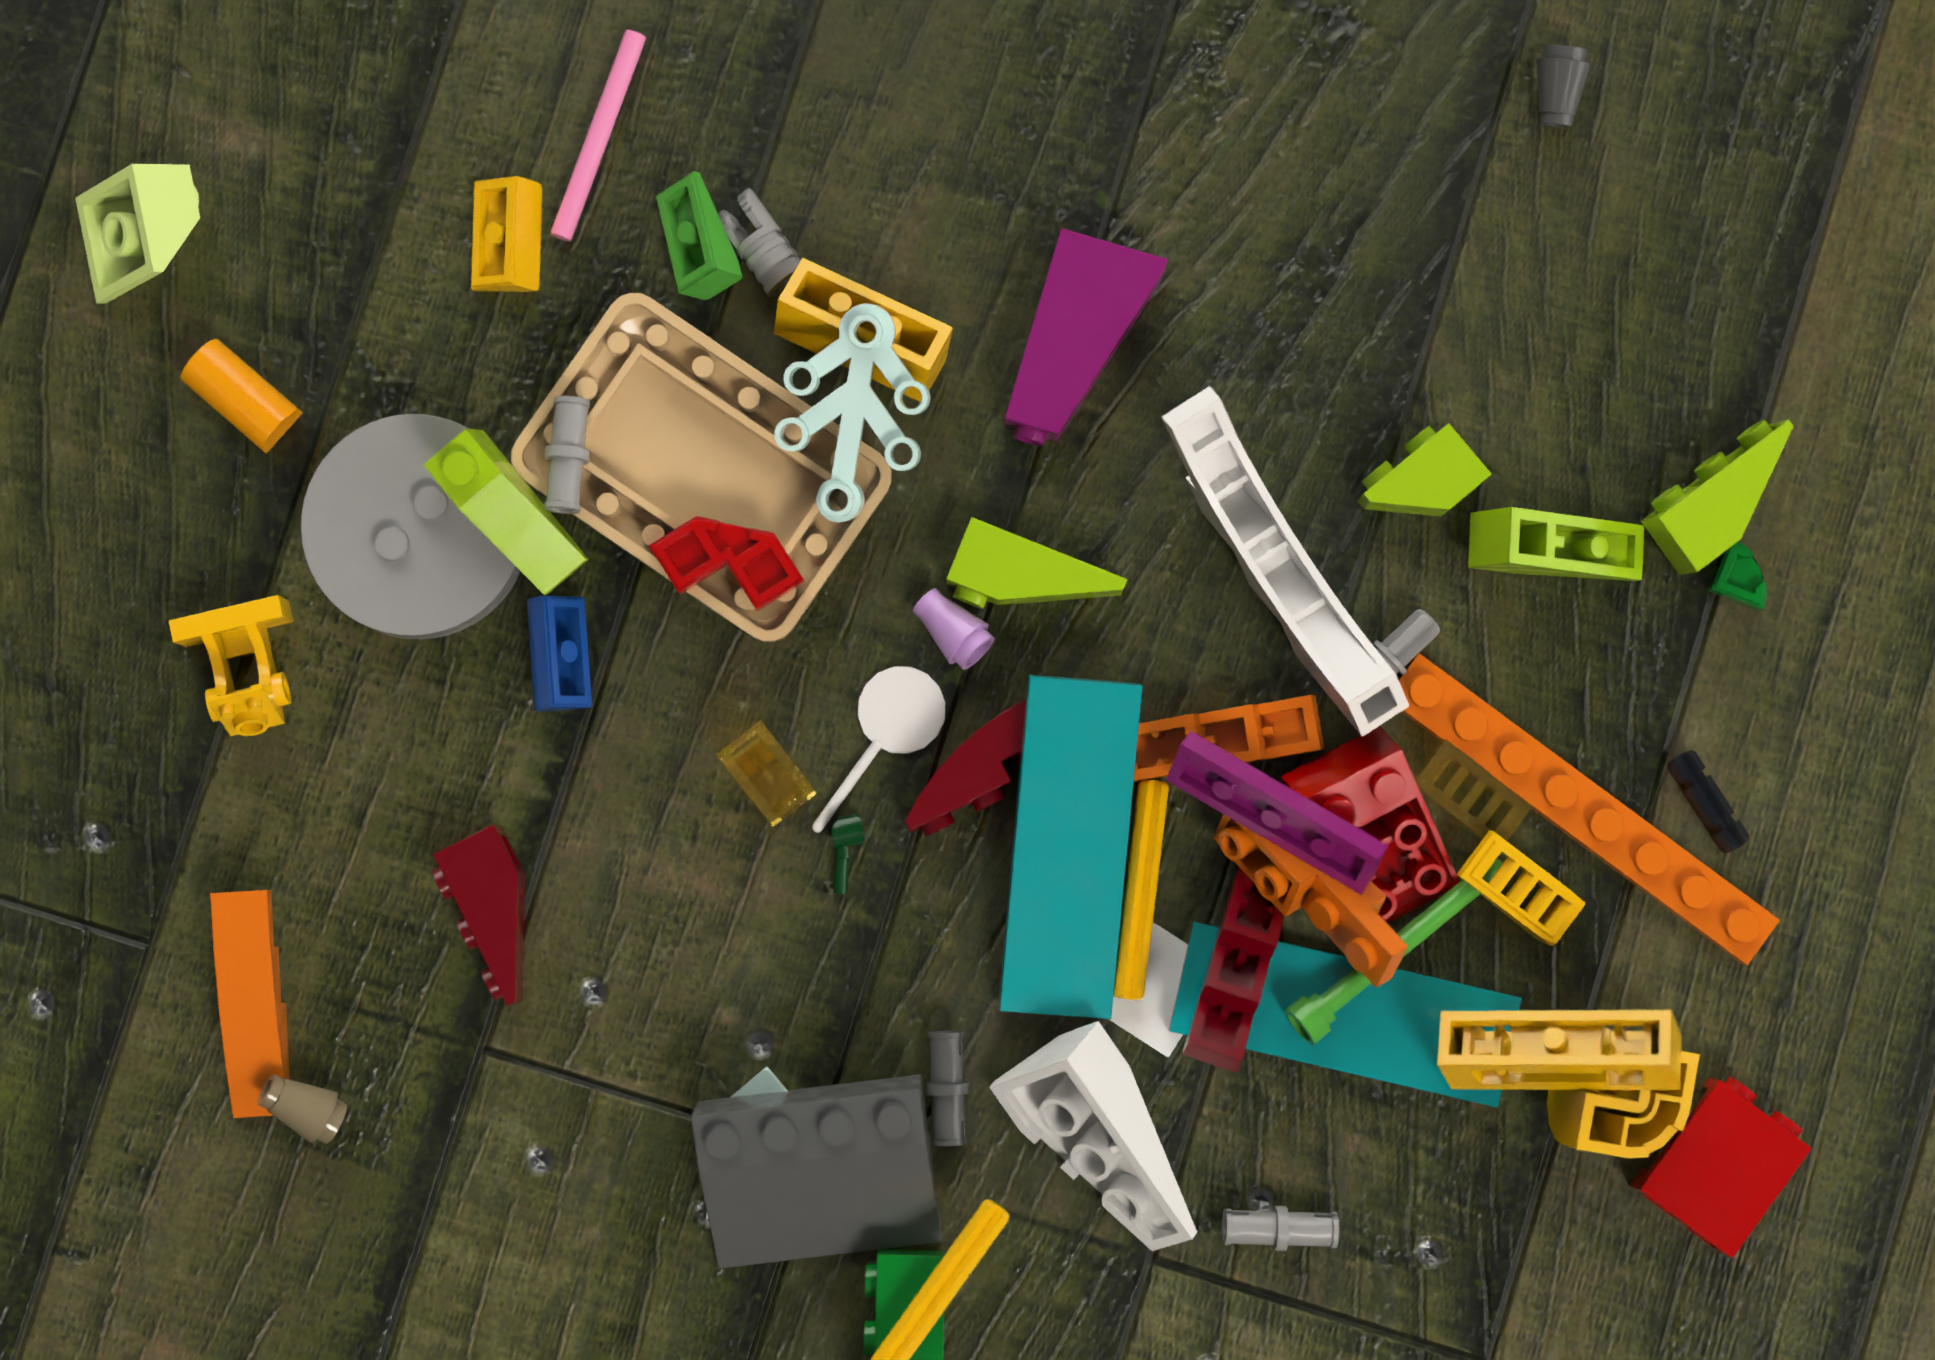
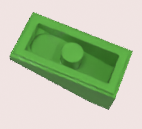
(697, 240)

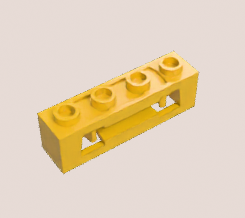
(1560, 1050)

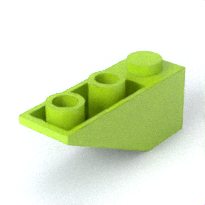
(1714, 510)

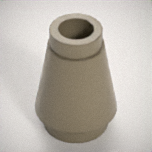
(304, 1108)

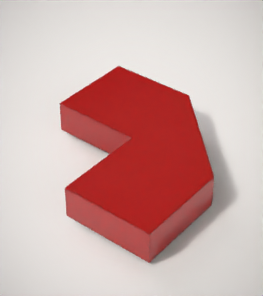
(707, 546)

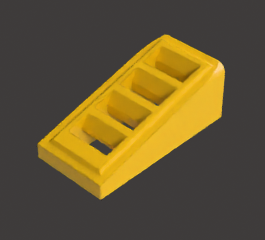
(1548, 911)

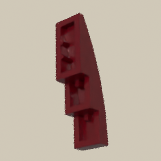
(1234, 976)

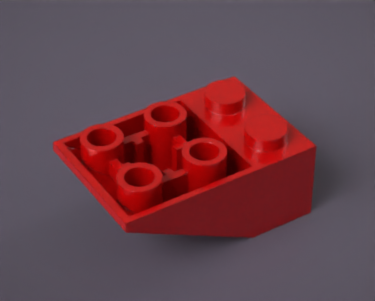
(1376, 792)

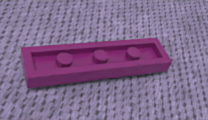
(1276, 812)

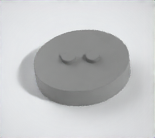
(392, 539)

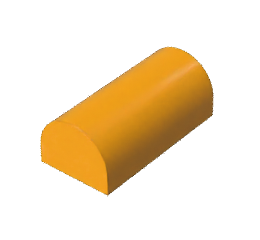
(239, 394)

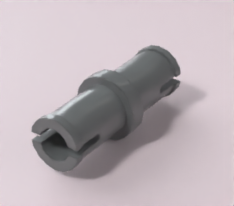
(947, 1088)

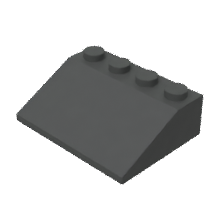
(817, 1171)

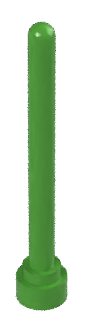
(1313, 1015)

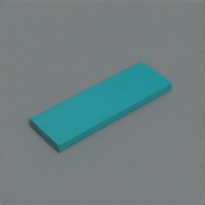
(1070, 846)
(1378, 1034)

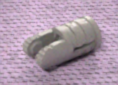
(766, 249)

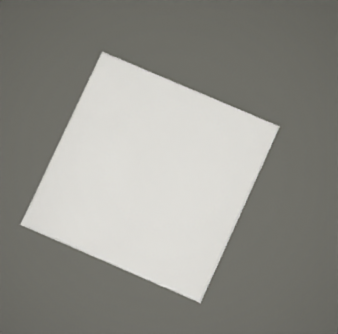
(1151, 1016)

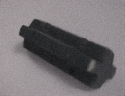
(1708, 801)

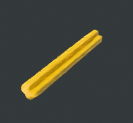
(1140, 889)
(943, 1283)

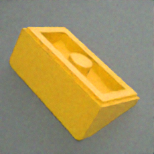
(506, 235)

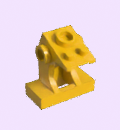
(234, 634)

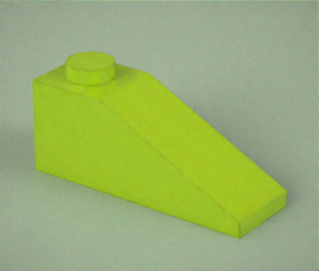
(505, 509)
(1555, 545)
(1014, 570)

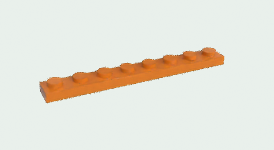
(1586, 812)

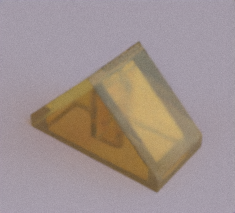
(766, 773)

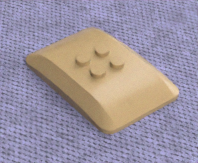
(691, 434)

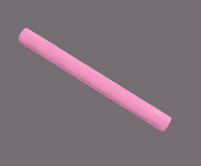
(598, 135)

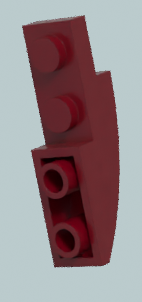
(971, 773)

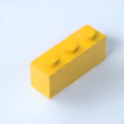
(818, 300)

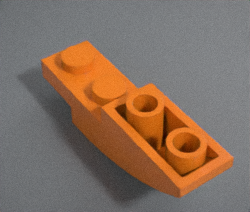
(1337, 910)

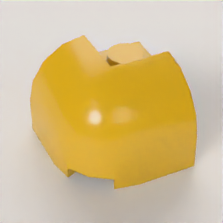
(1622, 1120)

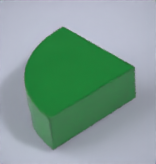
(1739, 578)

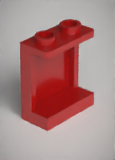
(1724, 1166)

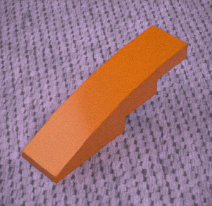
(1244, 731)
(249, 996)

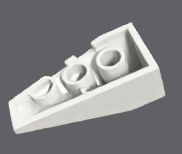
(1092, 1114)

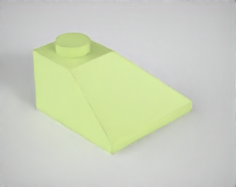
(136, 224)

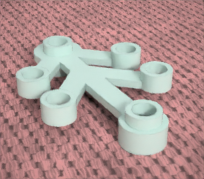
(854, 403)

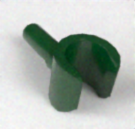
(846, 832)

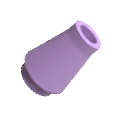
(955, 630)

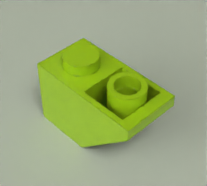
(1429, 480)

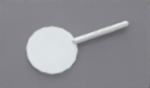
(898, 713)

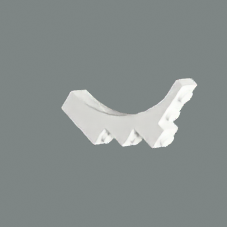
(1279, 567)

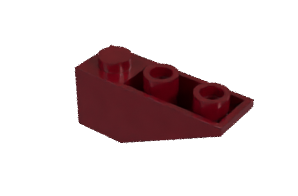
(491, 896)

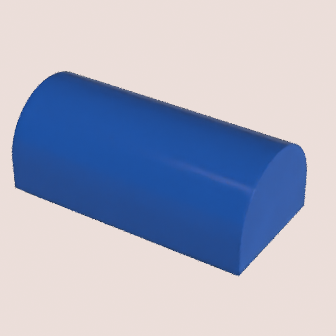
(559, 653)

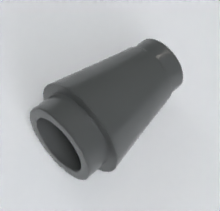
(1561, 83)

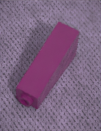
(1080, 322)

